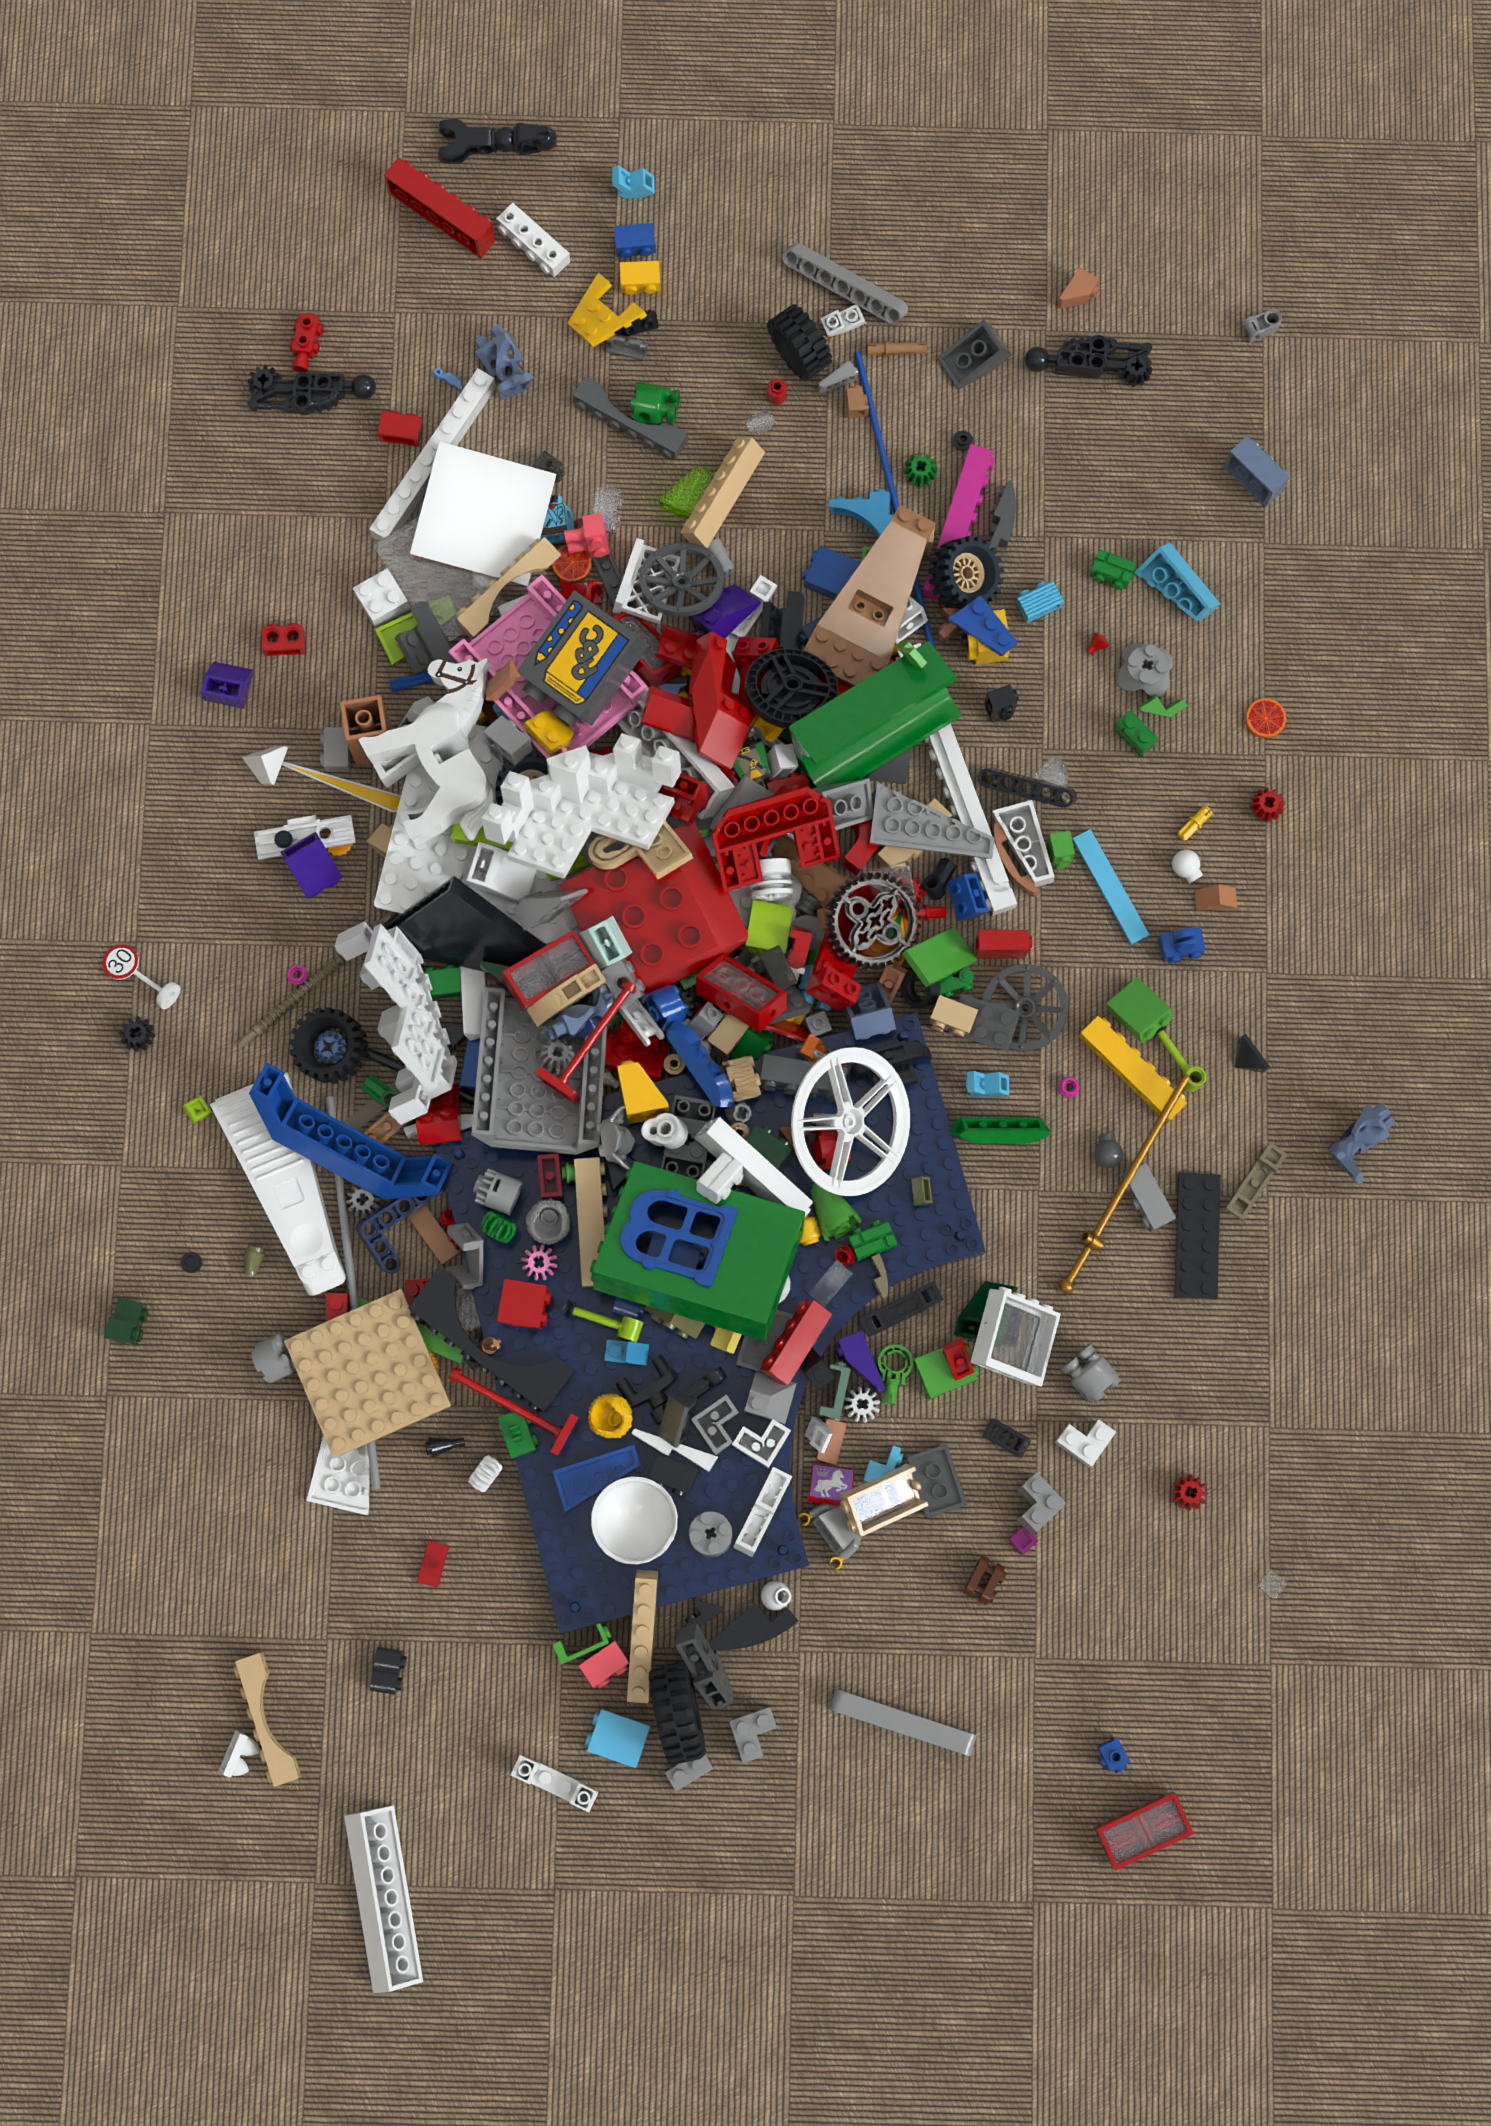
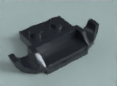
(901, 1057)

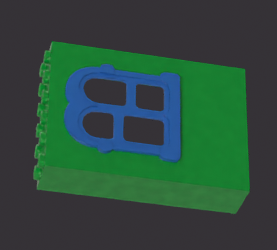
(744, 1261)

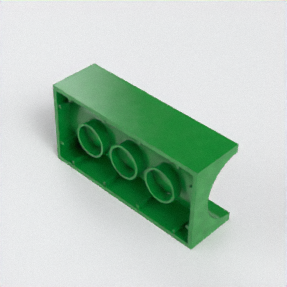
(875, 720)

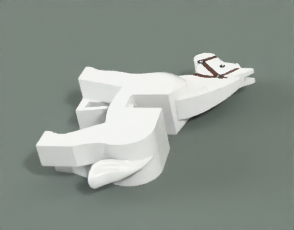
(442, 746)

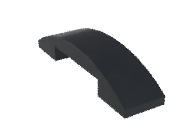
(901, 1309)

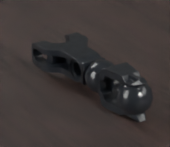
(485, 140)

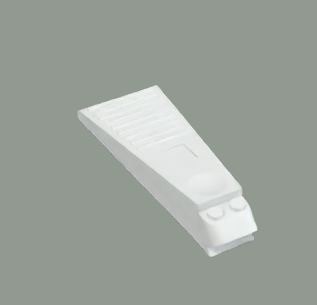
(286, 1190)

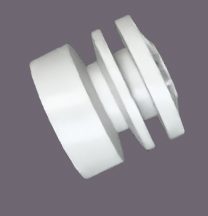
(773, 885)

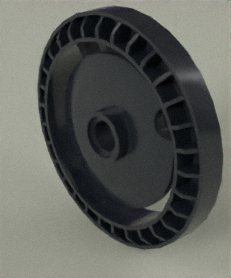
(789, 685)

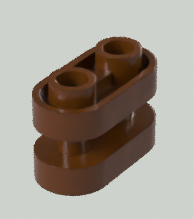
(996, 1576)

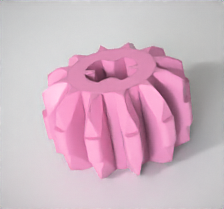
(531, 1263)

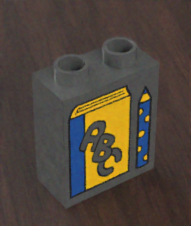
(581, 660)

